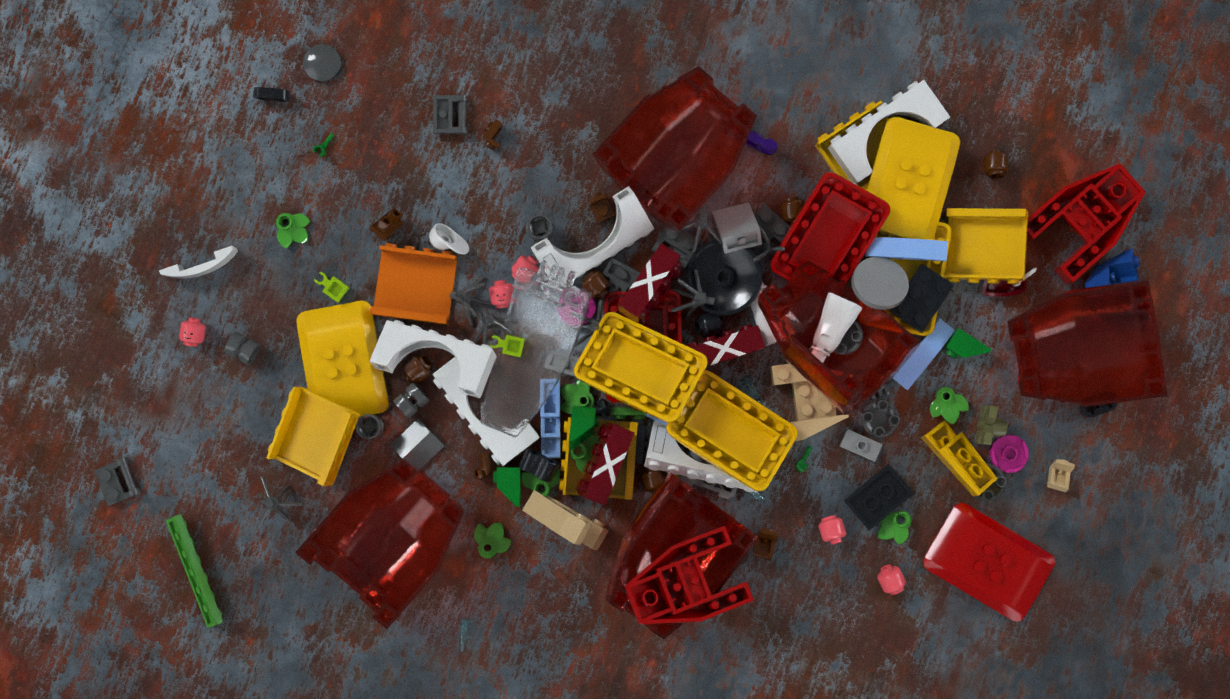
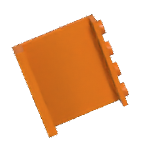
(415, 284)

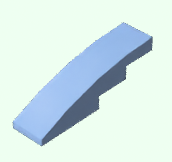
(908, 249)
(923, 354)
(551, 425)

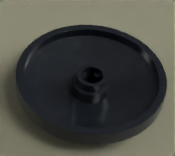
(727, 277)

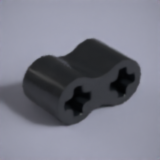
(538, 465)

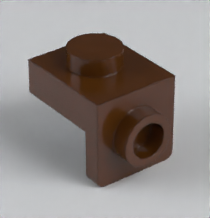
(492, 131)
(765, 544)

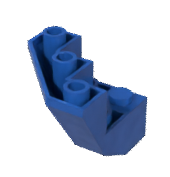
(1116, 270)

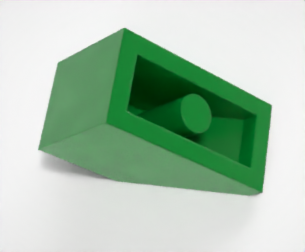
(963, 345)
(582, 424)
(509, 483)

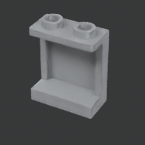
(737, 227)

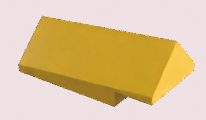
(960, 458)

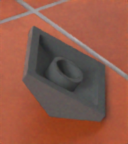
(417, 444)

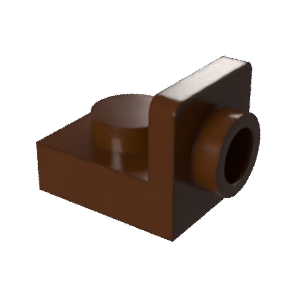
(600, 207)

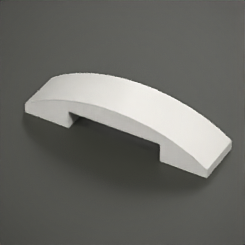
(222, 257)

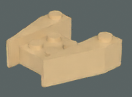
(812, 408)
(565, 521)

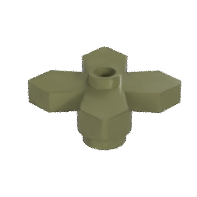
(989, 425)

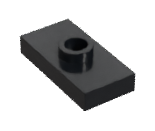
(641, 444)

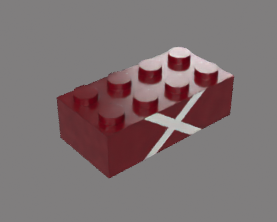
(650, 285)
(730, 345)
(605, 463)

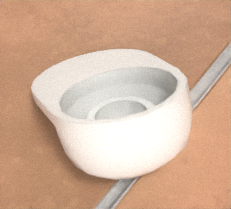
(445, 238)

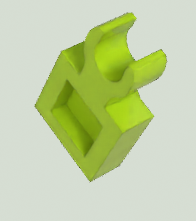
(333, 288)
(511, 345)

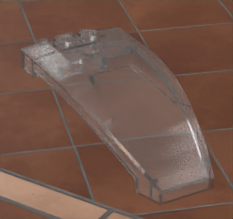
(550, 321)

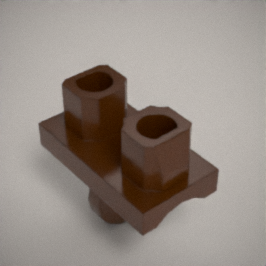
(387, 224)

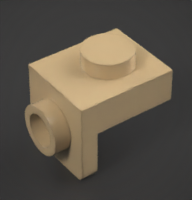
(1060, 475)

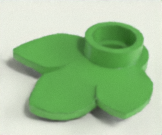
(294, 231)
(574, 394)
(948, 408)
(585, 454)
(533, 482)
(893, 529)
(493, 537)

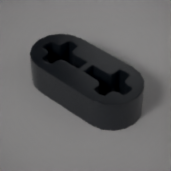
(271, 94)
(1097, 411)

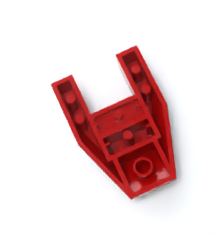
(1096, 210)
(676, 589)

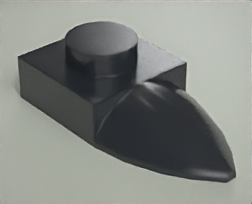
(601, 409)

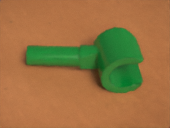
(323, 146)
(800, 465)

